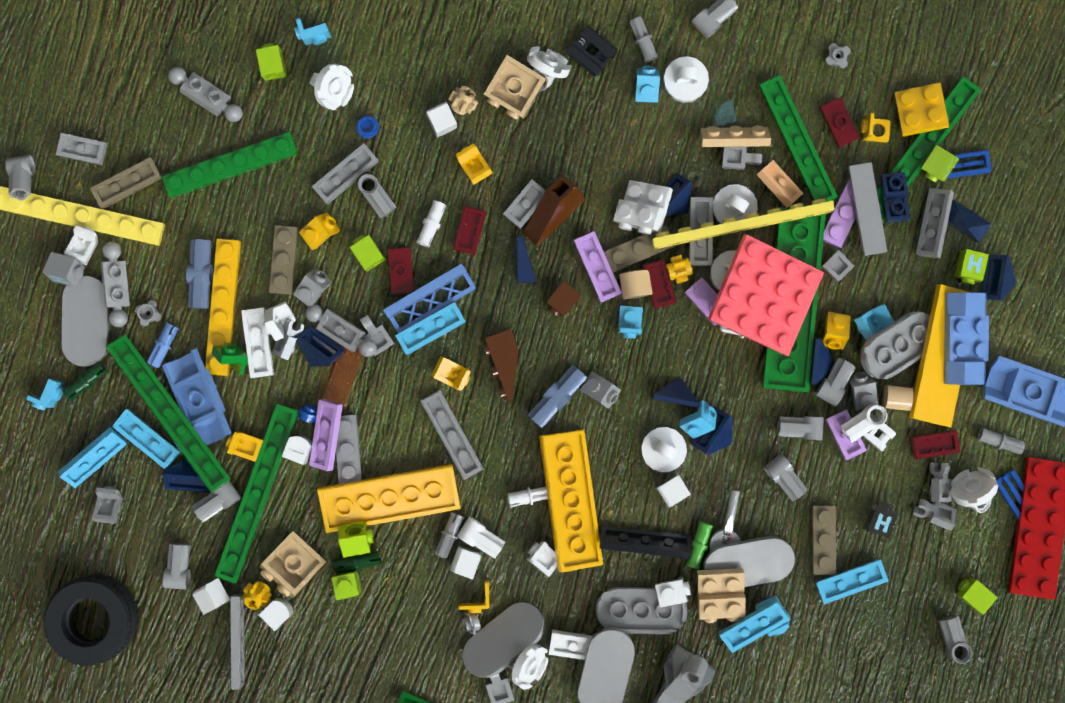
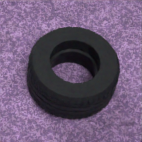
(60, 622)

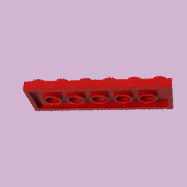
(1039, 530)

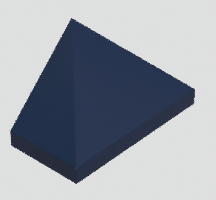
(680, 195)
(967, 222)
(998, 277)
(318, 348)
(821, 362)
(676, 393)
(717, 438)
(183, 478)

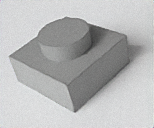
(837, 266)

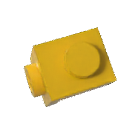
(473, 164)
(319, 230)
(836, 330)
(451, 373)
(244, 445)

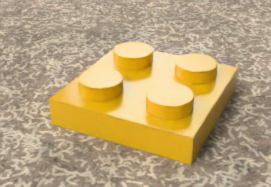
(921, 109)

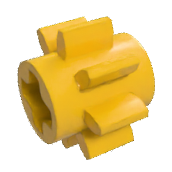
(679, 269)
(257, 595)

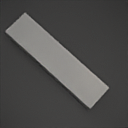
(867, 209)
(452, 434)
(237, 642)

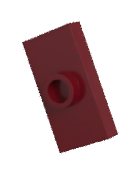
(839, 122)
(469, 230)
(401, 271)
(661, 285)
(935, 444)

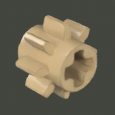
(463, 100)

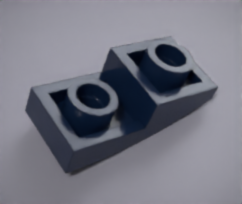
(895, 197)

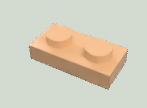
(779, 183)

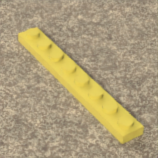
(81, 215)
(751, 221)

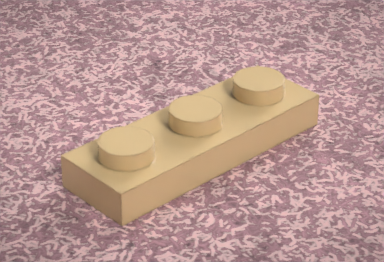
(735, 136)

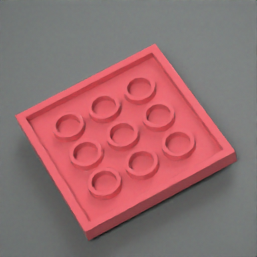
(765, 295)

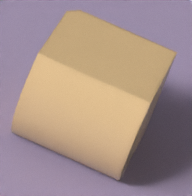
(635, 284)
(897, 398)

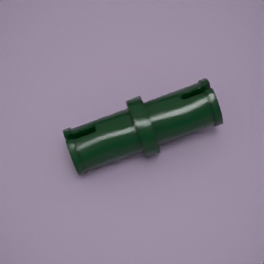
(84, 381)
(357, 562)

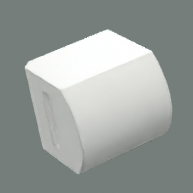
(441, 119)
(298, 449)
(673, 491)
(465, 562)
(211, 596)
(277, 612)

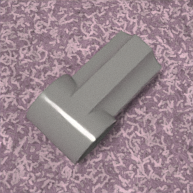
(710, 19)
(19, 172)
(377, 197)
(833, 387)
(806, 427)
(782, 473)
(217, 501)
(177, 572)
(953, 638)

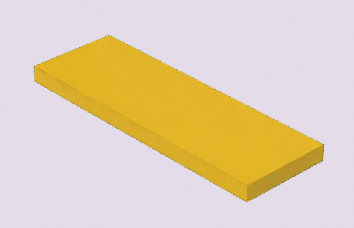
(932, 398)
(389, 497)
(571, 500)

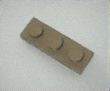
(126, 183)
(633, 251)
(283, 260)
(823, 539)

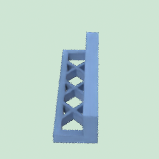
(425, 291)

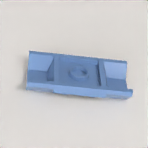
(966, 338)
(1026, 390)
(198, 396)

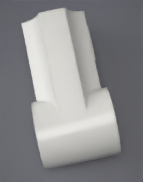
(861, 423)
(477, 535)

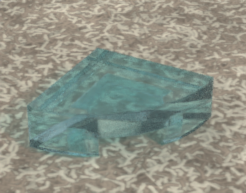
(725, 114)

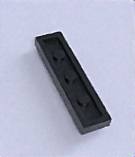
(645, 542)

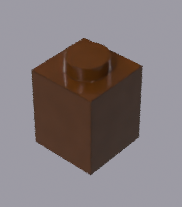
(562, 300)

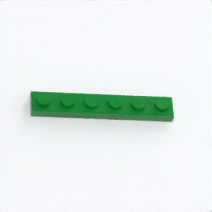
(797, 139)
(230, 165)

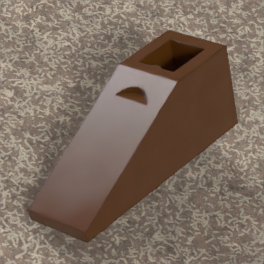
(554, 207)
(505, 357)

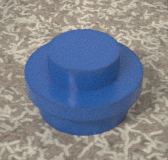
(367, 127)
(308, 413)

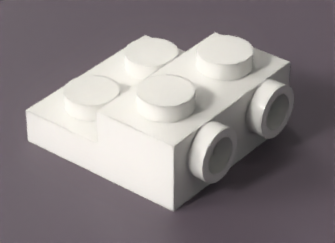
(643, 207)

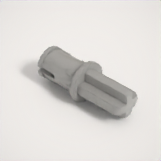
(643, 39)
(1001, 441)
(449, 535)

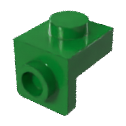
(231, 355)

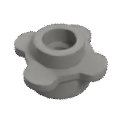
(842, 51)
(145, 319)
(471, 623)

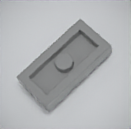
(81, 149)
(525, 204)

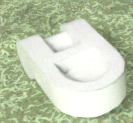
(887, 433)

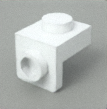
(82, 244)
(275, 320)
(543, 558)
(673, 592)

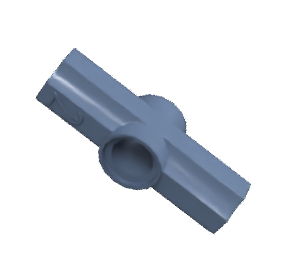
(199, 274)
(557, 396)

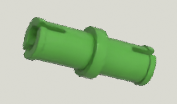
(699, 545)

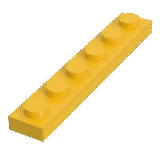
(223, 301)

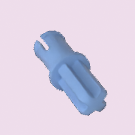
(162, 345)

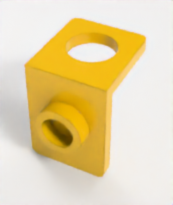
(867, 129)
(477, 607)

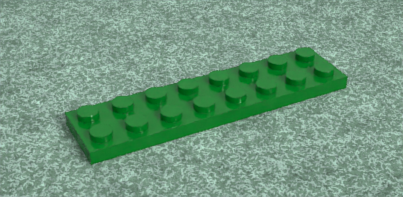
(804, 242)

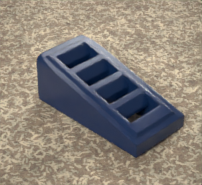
(524, 268)

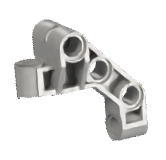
(684, 676)

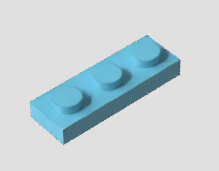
(430, 328)
(146, 438)
(92, 457)
(851, 581)
(754, 625)

